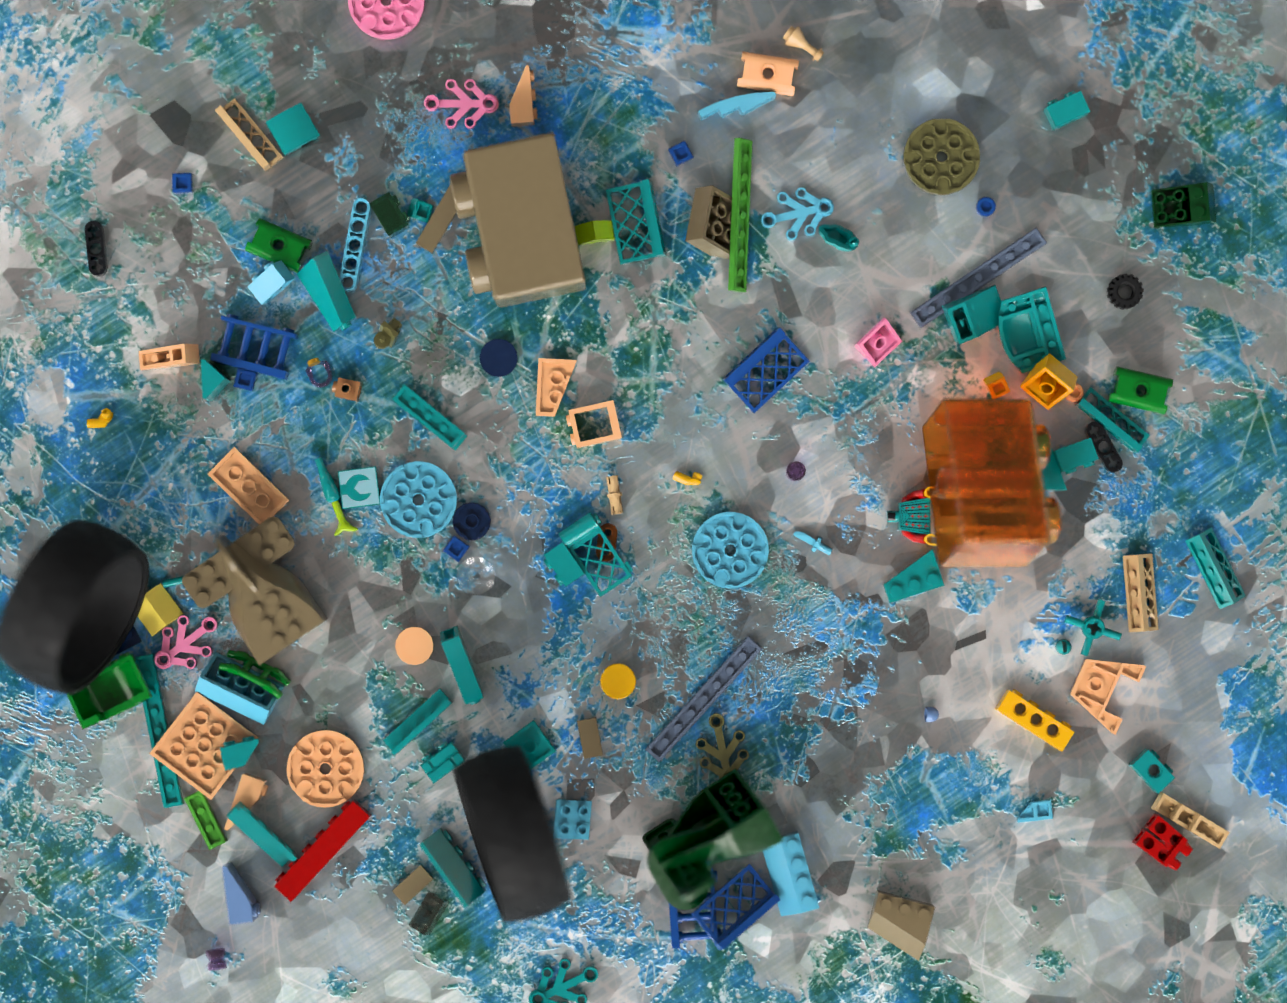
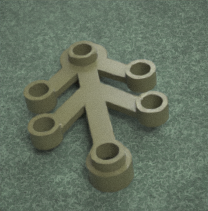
(722, 753)

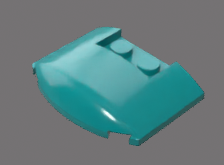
(1029, 329)

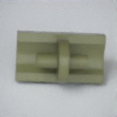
(387, 334)

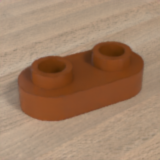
(612, 538)

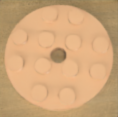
(345, 764)

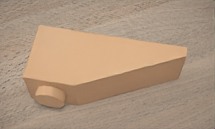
(169, 356)
(249, 793)

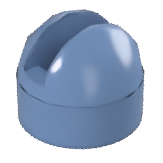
(931, 714)

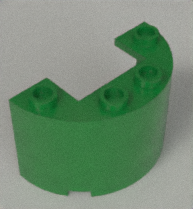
(111, 693)

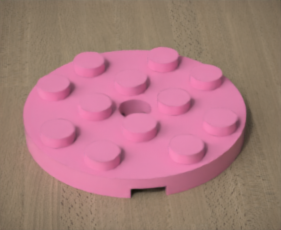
(386, 21)

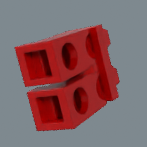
(1167, 847)

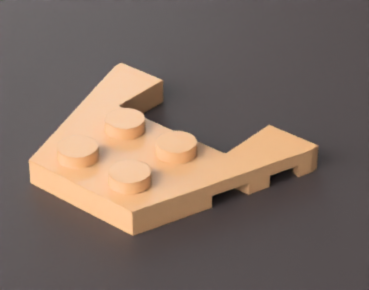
(1095, 686)

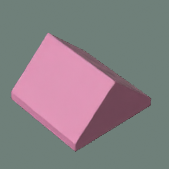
(878, 342)

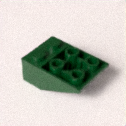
(1184, 205)

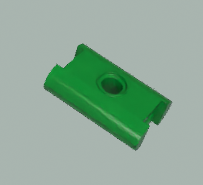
(268, 235)
(1154, 385)

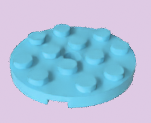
(414, 519)
(734, 530)

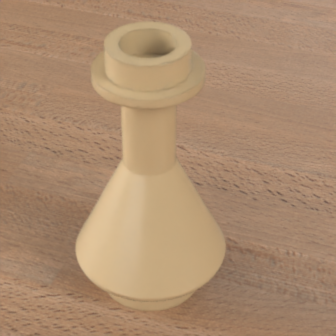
(795, 38)

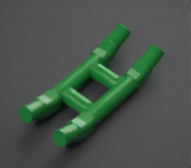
(261, 680)

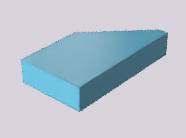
(1037, 811)

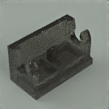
(428, 913)

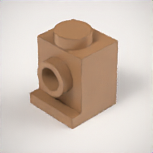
(354, 389)

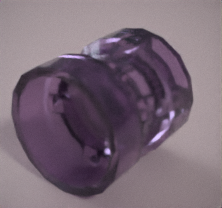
(795, 471)
(216, 958)

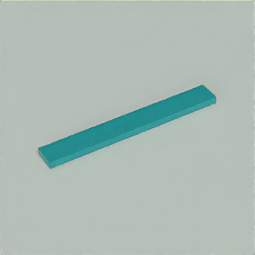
(157, 726)

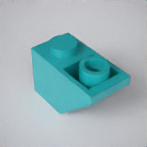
(238, 754)

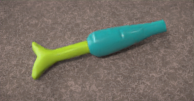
(332, 496)

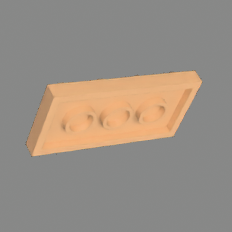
(248, 486)

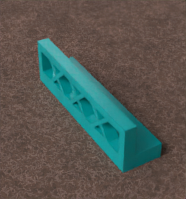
(1108, 425)
(1214, 570)
(417, 721)
(261, 834)

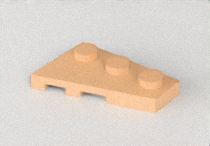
(551, 384)

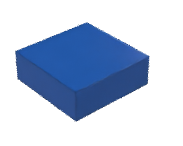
(680, 153)
(182, 183)
(245, 379)
(456, 548)

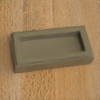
(590, 738)
(412, 884)

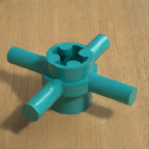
(1101, 630)

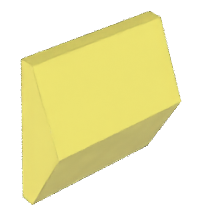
(158, 610)

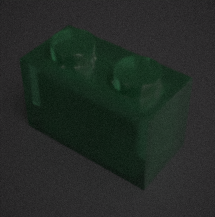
(390, 215)

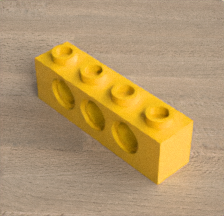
(1063, 730)

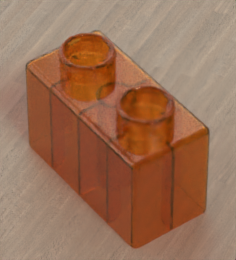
(989, 483)

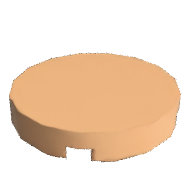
(414, 645)

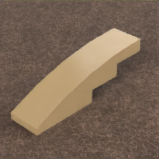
(1190, 820)

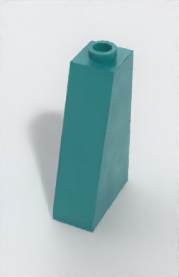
(327, 291)
(461, 665)

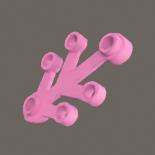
(464, 103)
(183, 644)

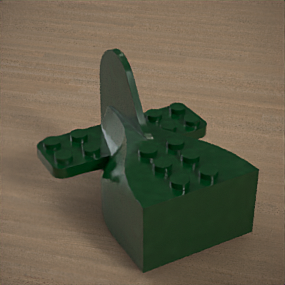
(715, 827)

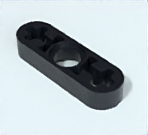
(99, 234)
(1105, 462)

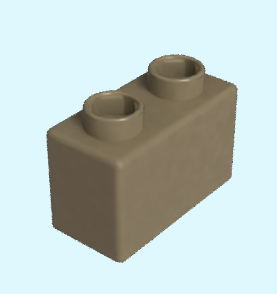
(521, 221)

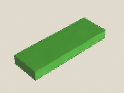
(205, 819)

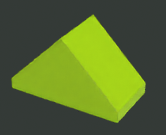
(594, 232)

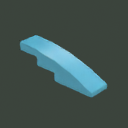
(743, 103)

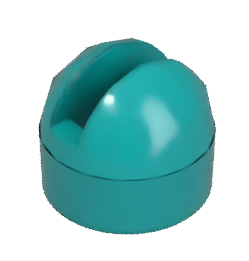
(1059, 646)

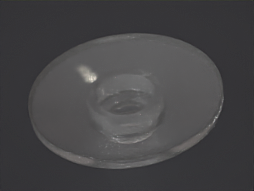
(465, 575)

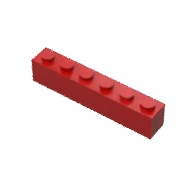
(322, 850)

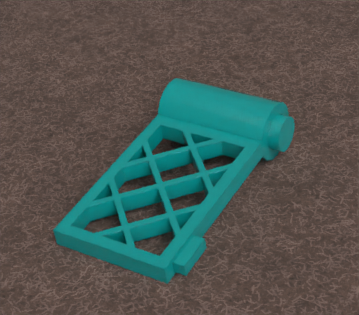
(580, 533)

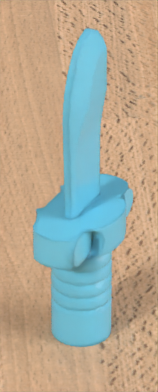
(815, 543)

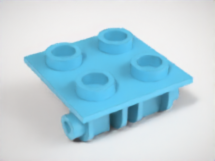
(572, 819)

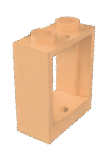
(613, 420)

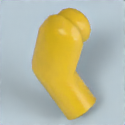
(102, 421)
(687, 480)

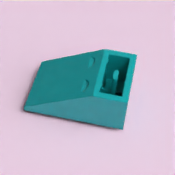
(973, 314)

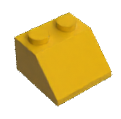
(1049, 382)

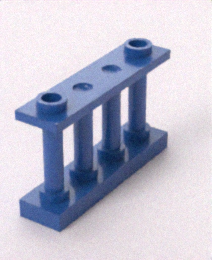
(260, 365)
(676, 918)

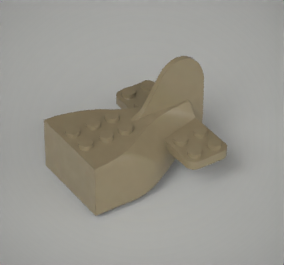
(264, 599)

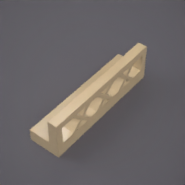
(242, 135)
(1137, 593)

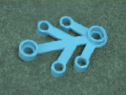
(800, 212)

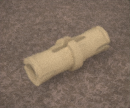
(614, 495)

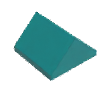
(212, 381)

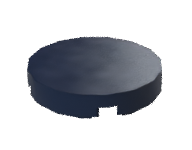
(498, 358)
(471, 521)

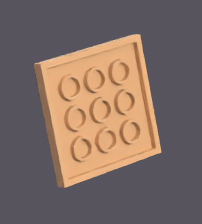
(194, 744)

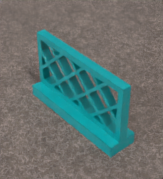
(652, 218)

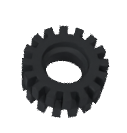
(1136, 291)

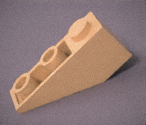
(521, 104)

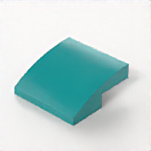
(292, 129)

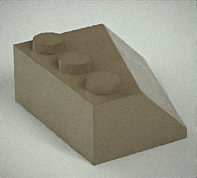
(710, 222)
(901, 921)

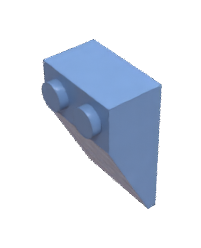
(239, 898)

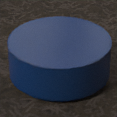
(985, 206)

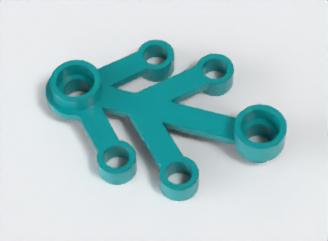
(560, 987)

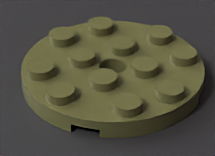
(946, 137)

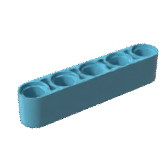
(352, 236)

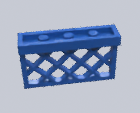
(754, 358)
(746, 920)

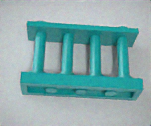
(430, 417)

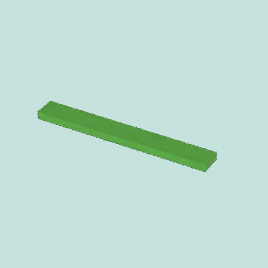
(740, 215)

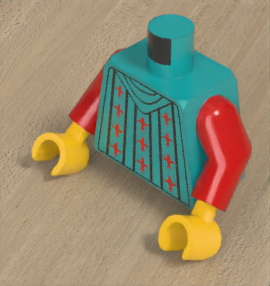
(914, 517)

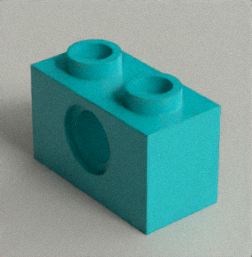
(1141, 766)

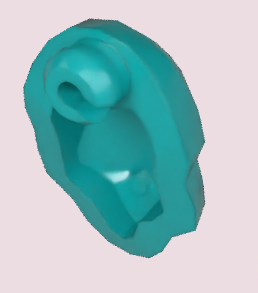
(839, 237)

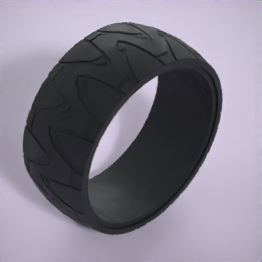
(73, 606)
(512, 834)

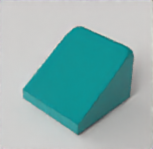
(420, 210)

